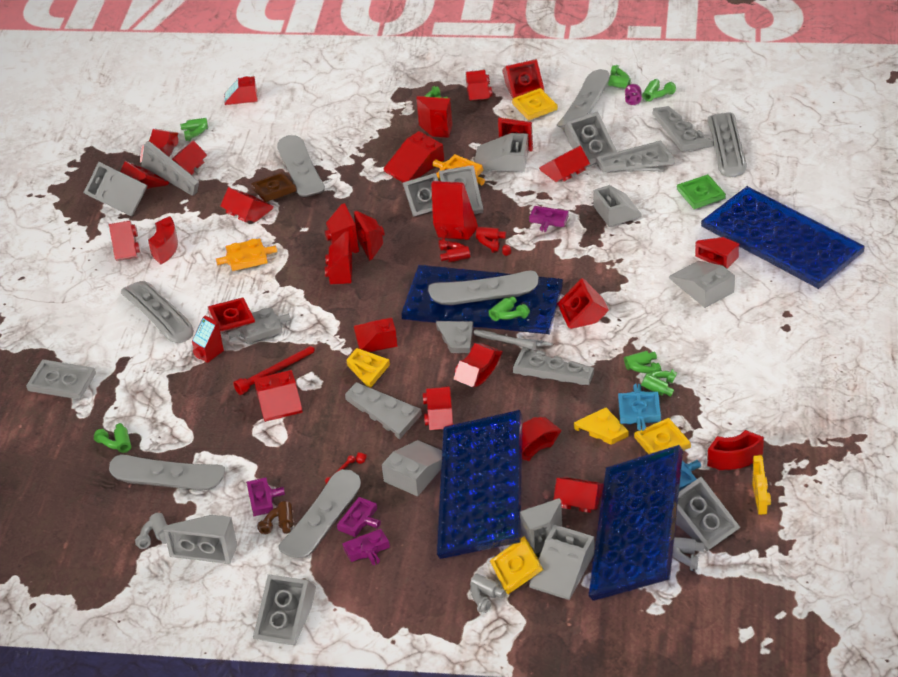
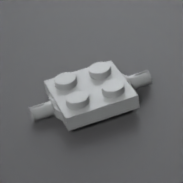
(266, 325)

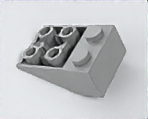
(504, 153)
(115, 189)
(563, 561)

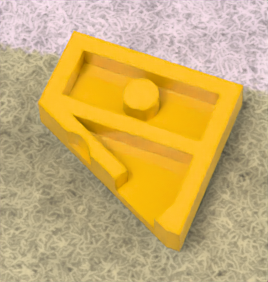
(367, 366)
(603, 426)
(760, 486)

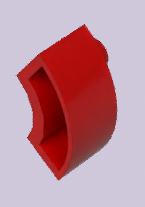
(477, 85)
(163, 140)
(164, 241)
(477, 365)
(439, 407)
(537, 435)
(735, 451)

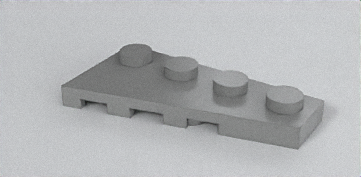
(638, 157)
(166, 168)
(553, 368)

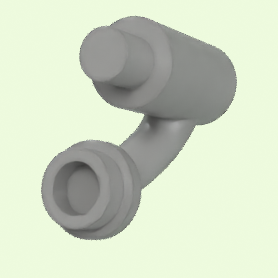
(156, 523)
(689, 546)
(486, 586)

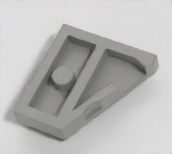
(456, 335)

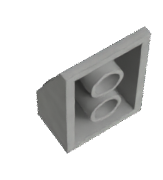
(591, 135)
(705, 282)
(412, 467)
(704, 515)
(202, 539)
(284, 609)

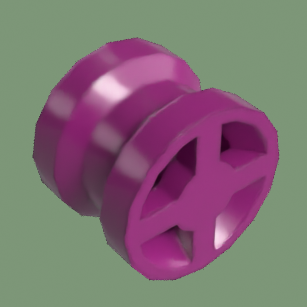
(630, 97)

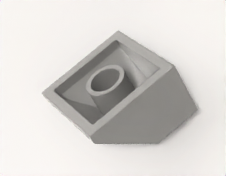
(420, 194)

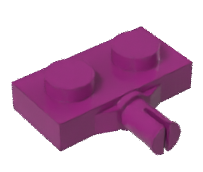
(548, 216)
(262, 496)
(358, 517)
(366, 546)

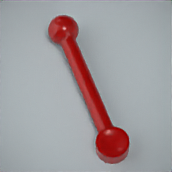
(351, 459)

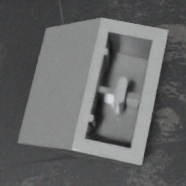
(614, 206)
(538, 522)

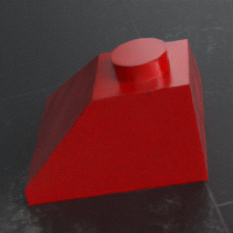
(509, 126)
(143, 175)
(338, 224)
(368, 234)
(582, 305)
(231, 314)
(376, 335)

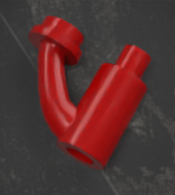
(485, 234)
(456, 253)

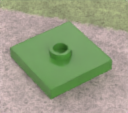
(701, 191)

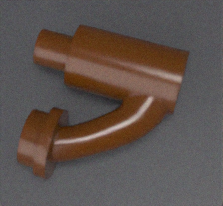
(285, 519)

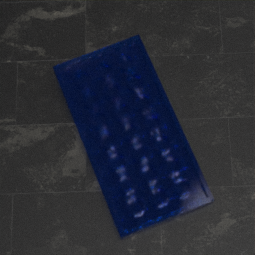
(783, 237)
(421, 307)
(480, 485)
(636, 523)

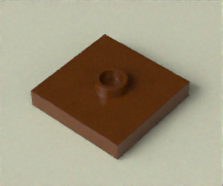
(273, 187)

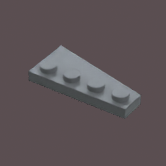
(680, 131)
(389, 411)

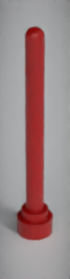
(242, 385)

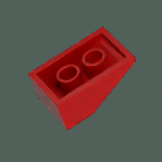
(414, 157)
(452, 211)

